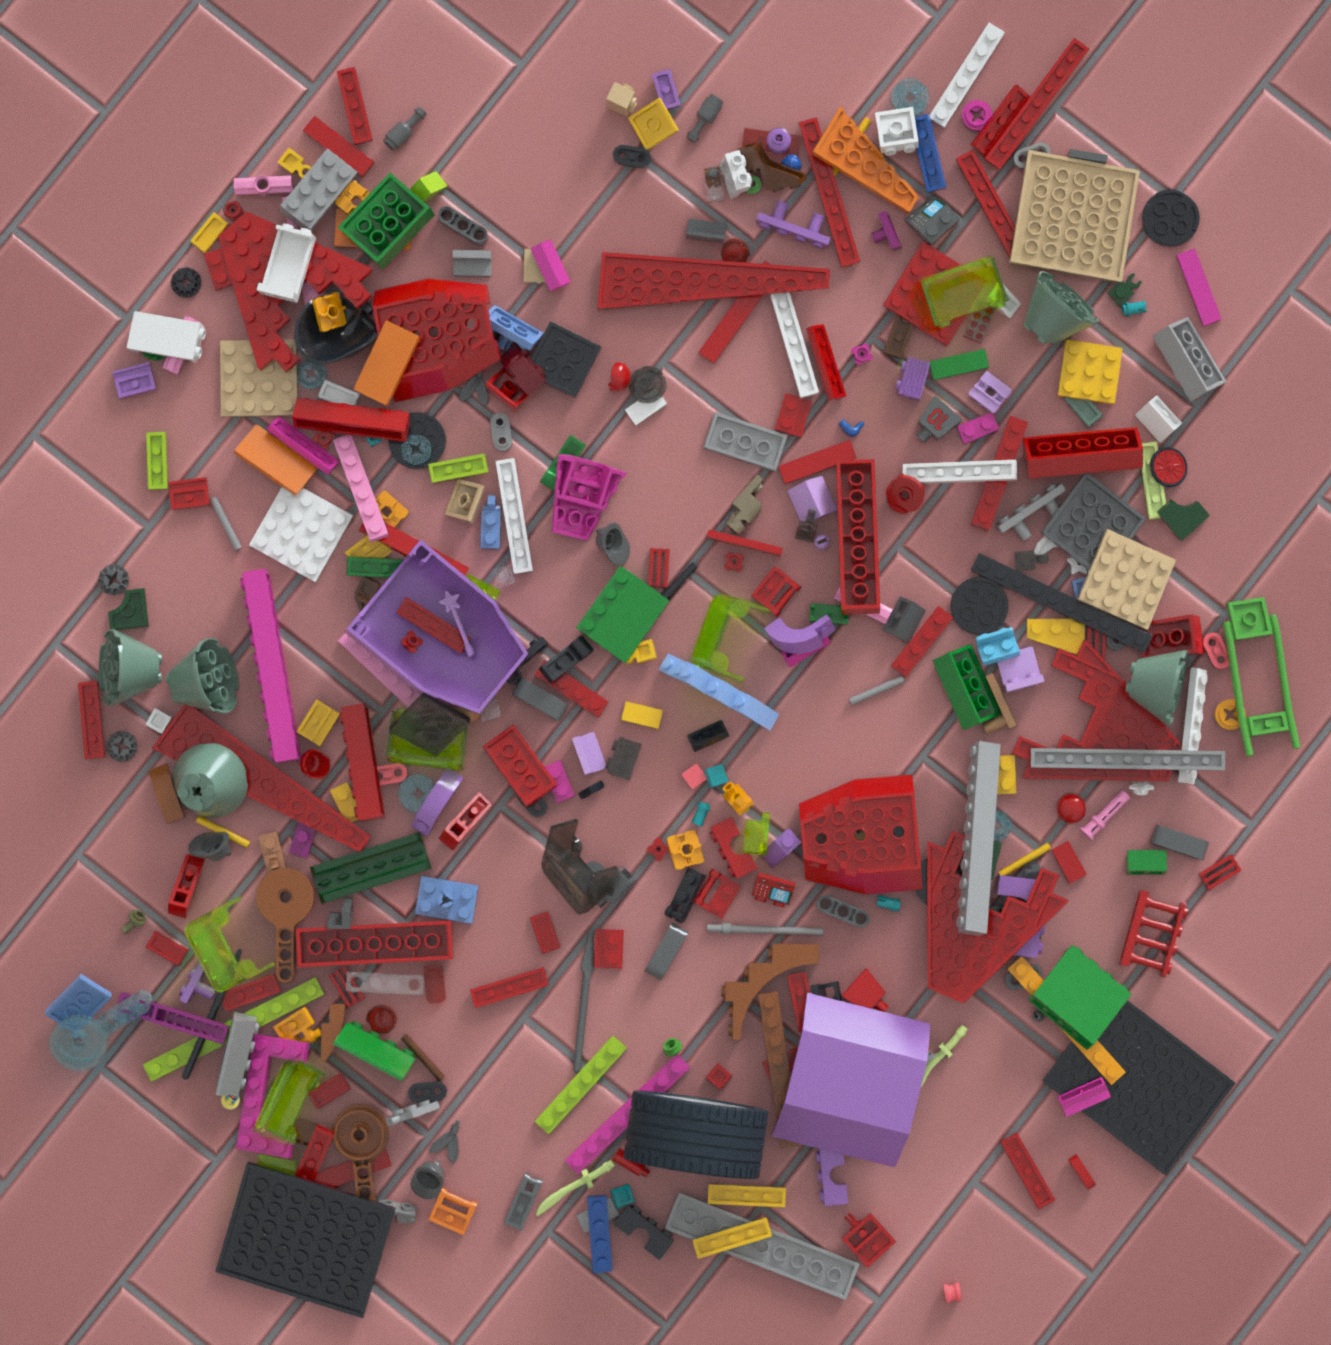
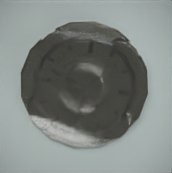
(647, 384)

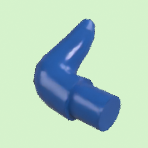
(849, 430)

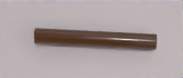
(423, 1058)

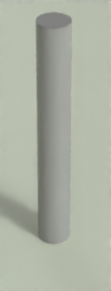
(226, 524)
(876, 690)

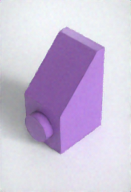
(781, 847)

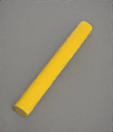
(216, 828)
(1024, 860)

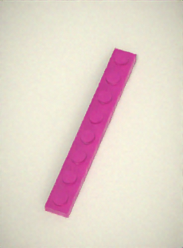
(619, 1120)

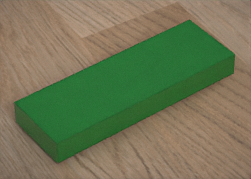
(959, 364)
(371, 566)

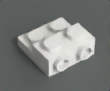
(897, 131)
(735, 174)

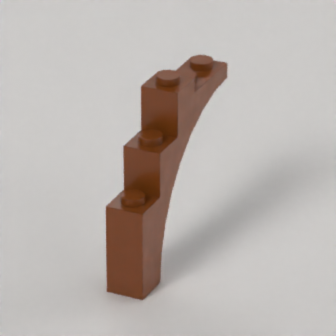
(758, 974)

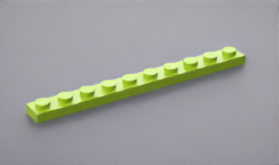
(265, 1013)

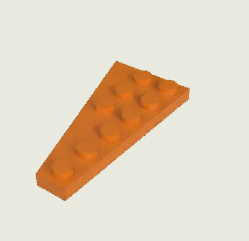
(858, 158)

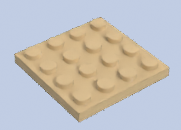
(251, 391)
(1126, 579)

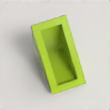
(428, 186)

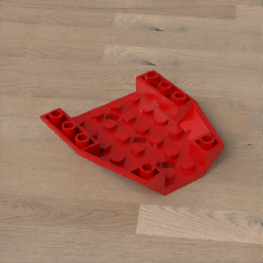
(457, 351)
(880, 860)

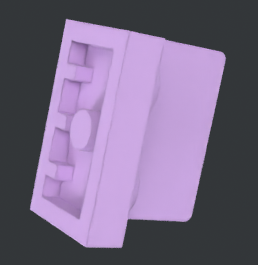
(1020, 671)

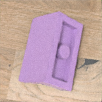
(589, 753)

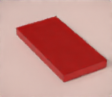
(520, 766)

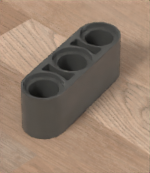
(458, 218)
(540, 699)
(1179, 842)
(852, 911)
(666, 951)

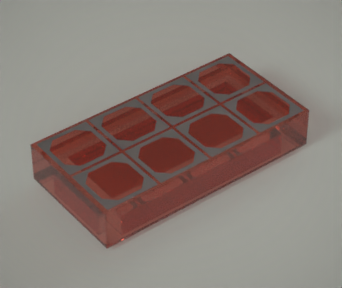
(978, 324)

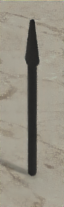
(200, 1041)

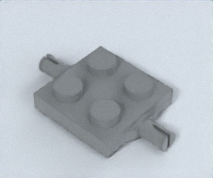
(412, 1111)

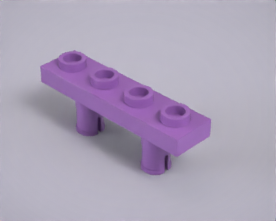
(784, 228)
(196, 986)

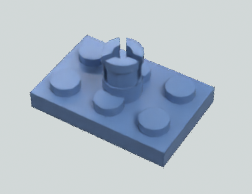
(513, 329)
(446, 899)
(79, 998)

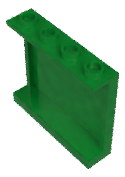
(1080, 997)

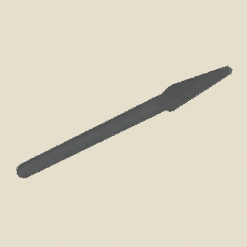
(587, 967)

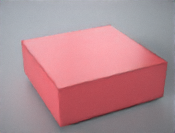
(694, 776)

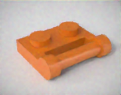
(450, 1217)

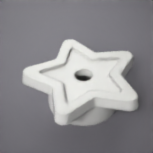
(1075, 567)
(1141, 787)

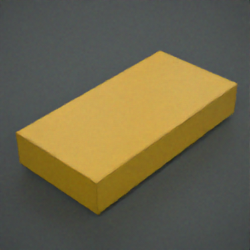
(209, 232)
(642, 715)

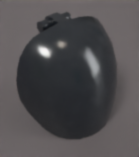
(336, 343)

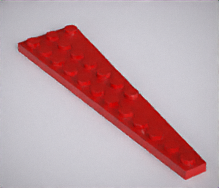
(655, 280)
(264, 780)

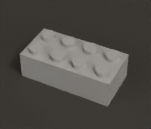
(317, 191)

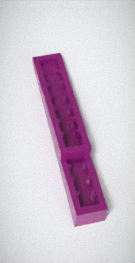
(182, 1021)

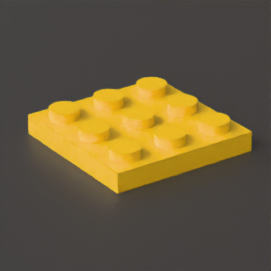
(1090, 372)

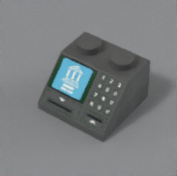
(932, 220)

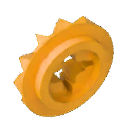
(1220, 715)

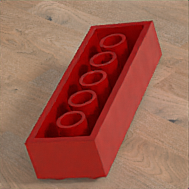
(1083, 452)

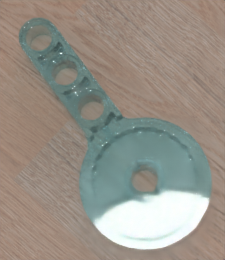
(93, 1032)

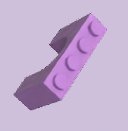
(1022, 888)

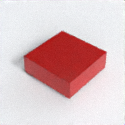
(718, 1076)

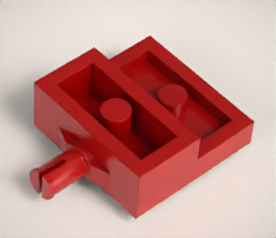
(867, 1238)

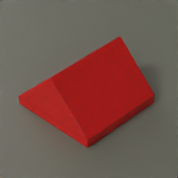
(506, 390)

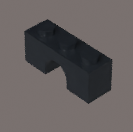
(659, 1239)

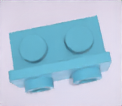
(997, 646)

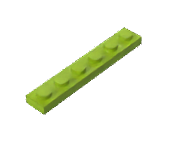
(580, 1084)

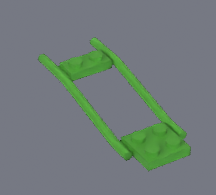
(1247, 621)

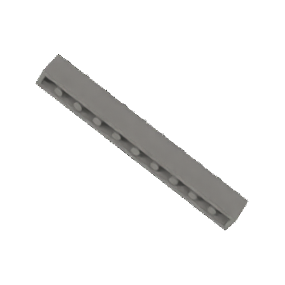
(979, 838)

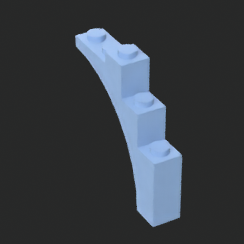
(719, 691)

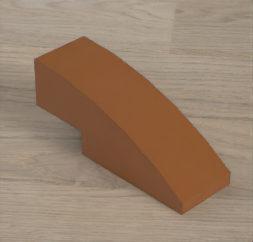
(166, 794)
(331, 1030)

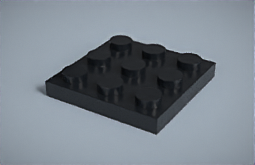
(565, 358)

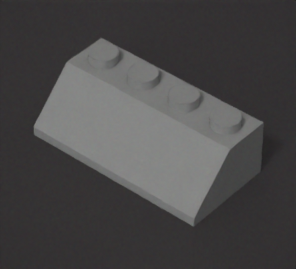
(1189, 359)
(236, 1054)

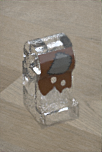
(713, 184)

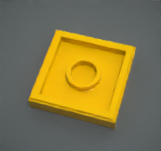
(653, 124)

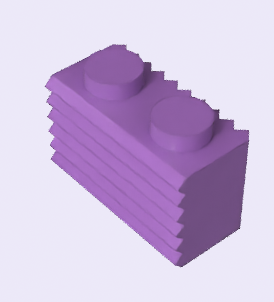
(913, 378)

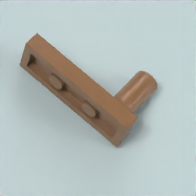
(1007, 717)

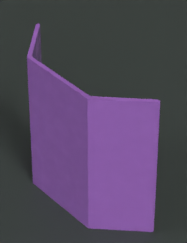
(854, 1080)

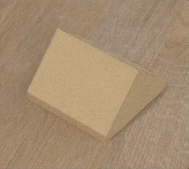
(465, 501)

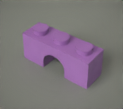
(832, 1192)

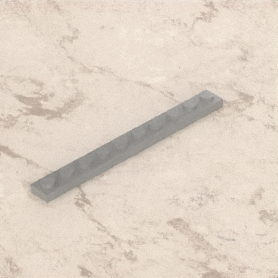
(1127, 759)

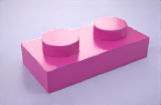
(977, 428)
(564, 789)

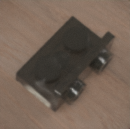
(623, 759)

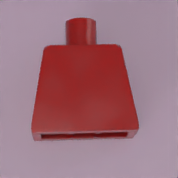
(866, 992)

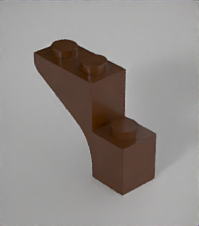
(774, 174)

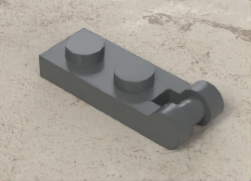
(522, 1202)

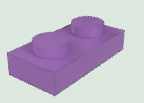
(666, 89)

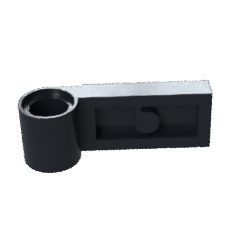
(535, 647)
(566, 659)

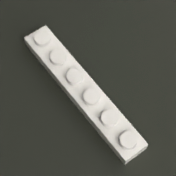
(966, 75)
(794, 344)
(962, 471)
(514, 516)
(1193, 719)

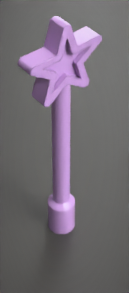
(450, 602)

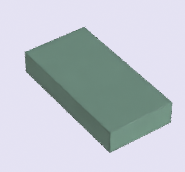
(1084, 410)

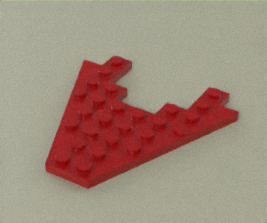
(247, 253)
(1115, 723)
(965, 962)

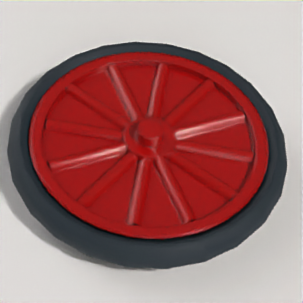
(1168, 467)

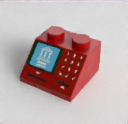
(773, 889)

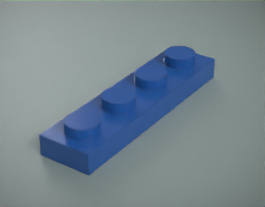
(929, 155)
(599, 1233)

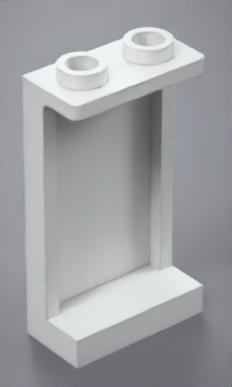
(288, 263)
(166, 336)

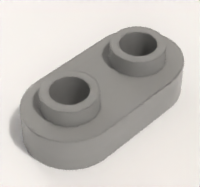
(1023, 152)
(502, 431)

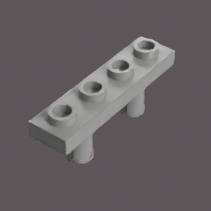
(1016, 520)

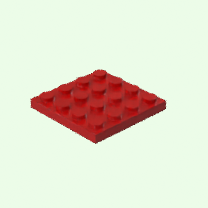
(908, 297)

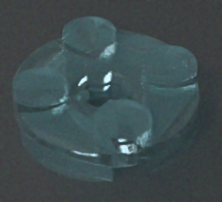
(916, 89)
(409, 786)

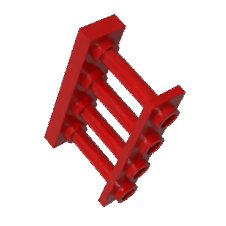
(1133, 938)

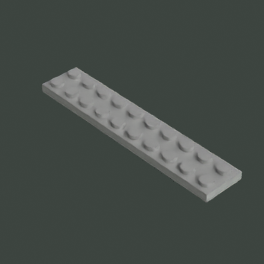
(776, 1253)

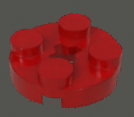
(909, 484)

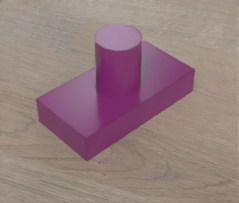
(888, 231)
(302, 840)

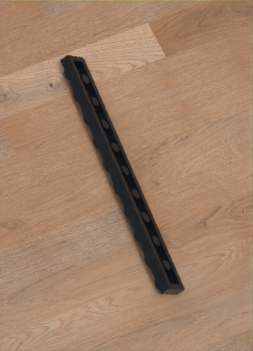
(1061, 603)

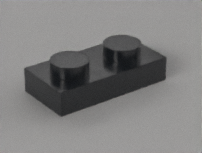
(708, 735)

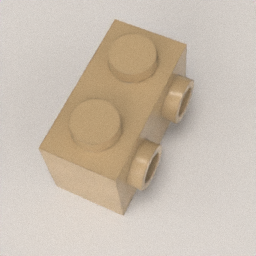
(621, 99)

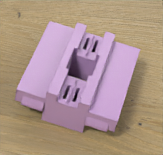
(990, 382)

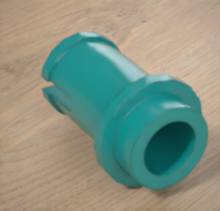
(1133, 308)
(701, 813)
(888, 903)

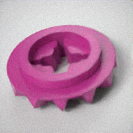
(975, 106)

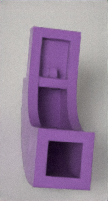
(799, 640)
(436, 801)

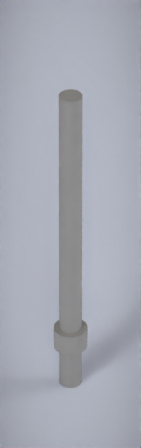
(727, 928)

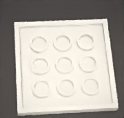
(301, 532)

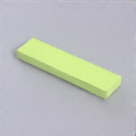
(1153, 490)

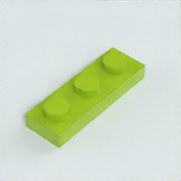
(157, 460)
(458, 468)

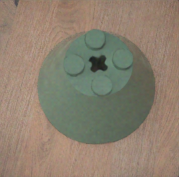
(1056, 311)
(126, 667)
(205, 678)
(1158, 683)
(210, 780)

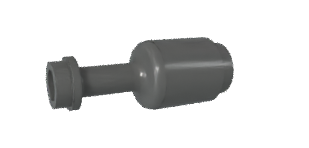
(707, 114)
(402, 131)

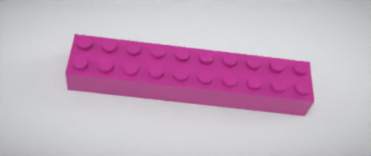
(271, 665)

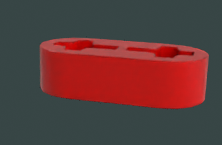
(1082, 1172)

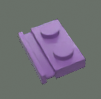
(134, 380)

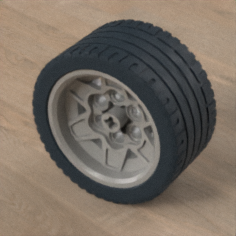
(695, 1135)

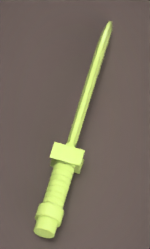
(945, 1049)
(586, 1179)

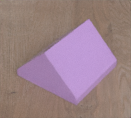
(812, 495)

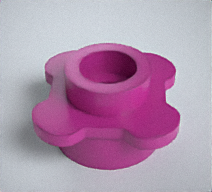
(864, 349)

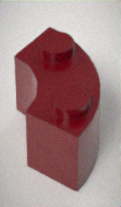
(523, 370)

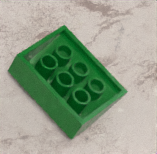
(386, 220)
(622, 614)
(375, 1051)

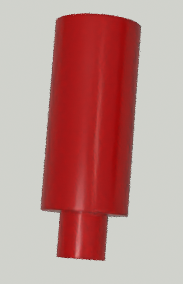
(633, 1167)

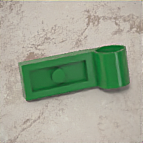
(572, 446)

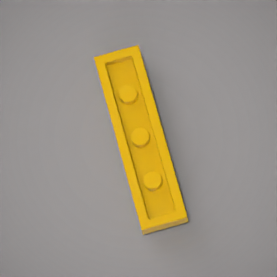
(746, 1195)
(732, 1237)

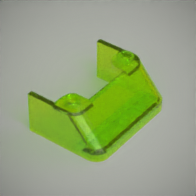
(706, 649)
(215, 952)
(286, 1100)

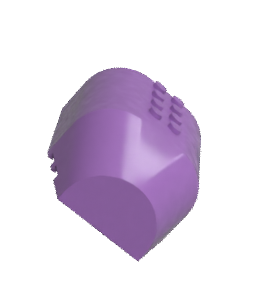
(434, 667)

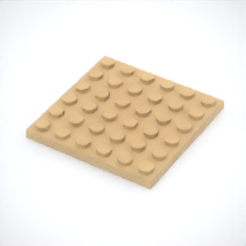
(1074, 216)

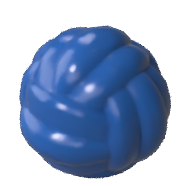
(792, 161)

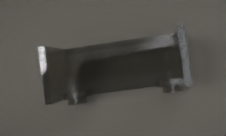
(570, 873)

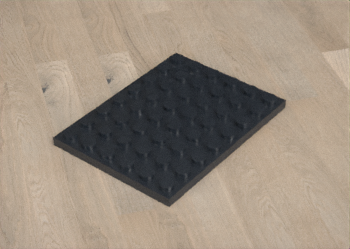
(1159, 1098)
(305, 1239)

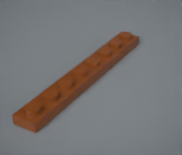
(776, 1052)

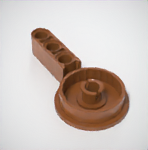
(287, 914)
(362, 1150)

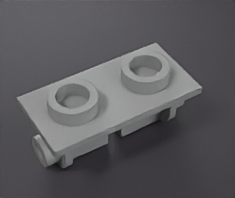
(405, 1211)

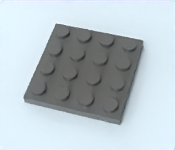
(1085, 516)

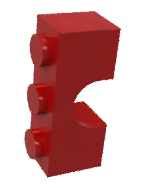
(724, 833)

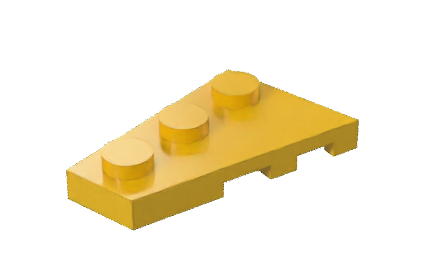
(1057, 633)

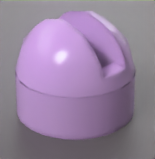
(824, 545)

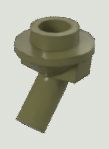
(137, 919)

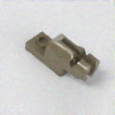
(747, 507)

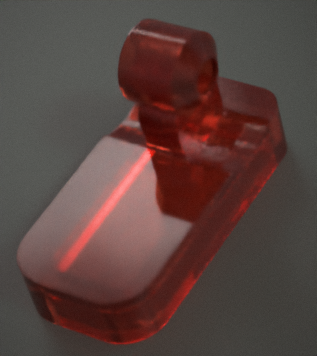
(434, 983)

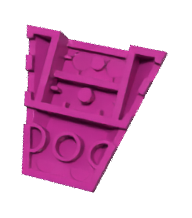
(581, 494)

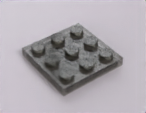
(429, 724)

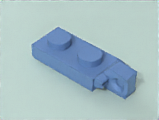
(490, 525)

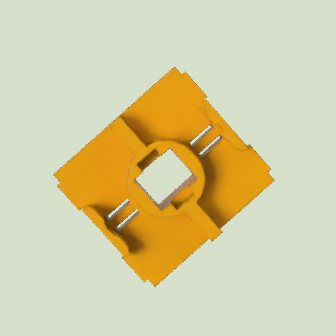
(355, 190)
(323, 305)
(397, 509)
(675, 845)

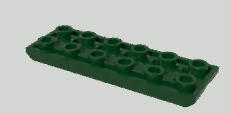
(370, 867)

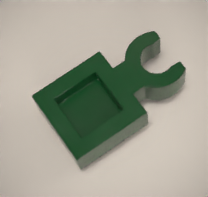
(1122, 291)

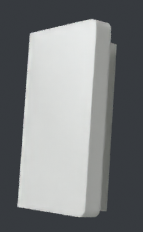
(1158, 419)

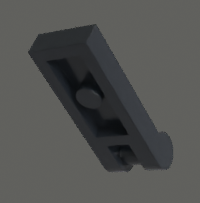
(685, 895)

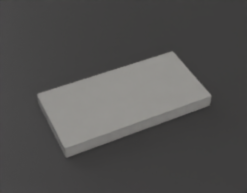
(745, 441)

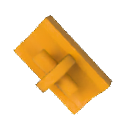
(737, 798)

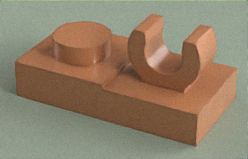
(272, 851)

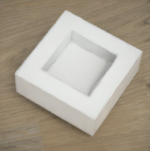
(158, 721)

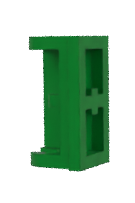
(817, 611)
(1146, 862)

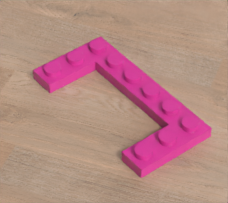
(255, 1092)

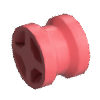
(952, 1292)

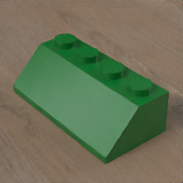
(967, 687)

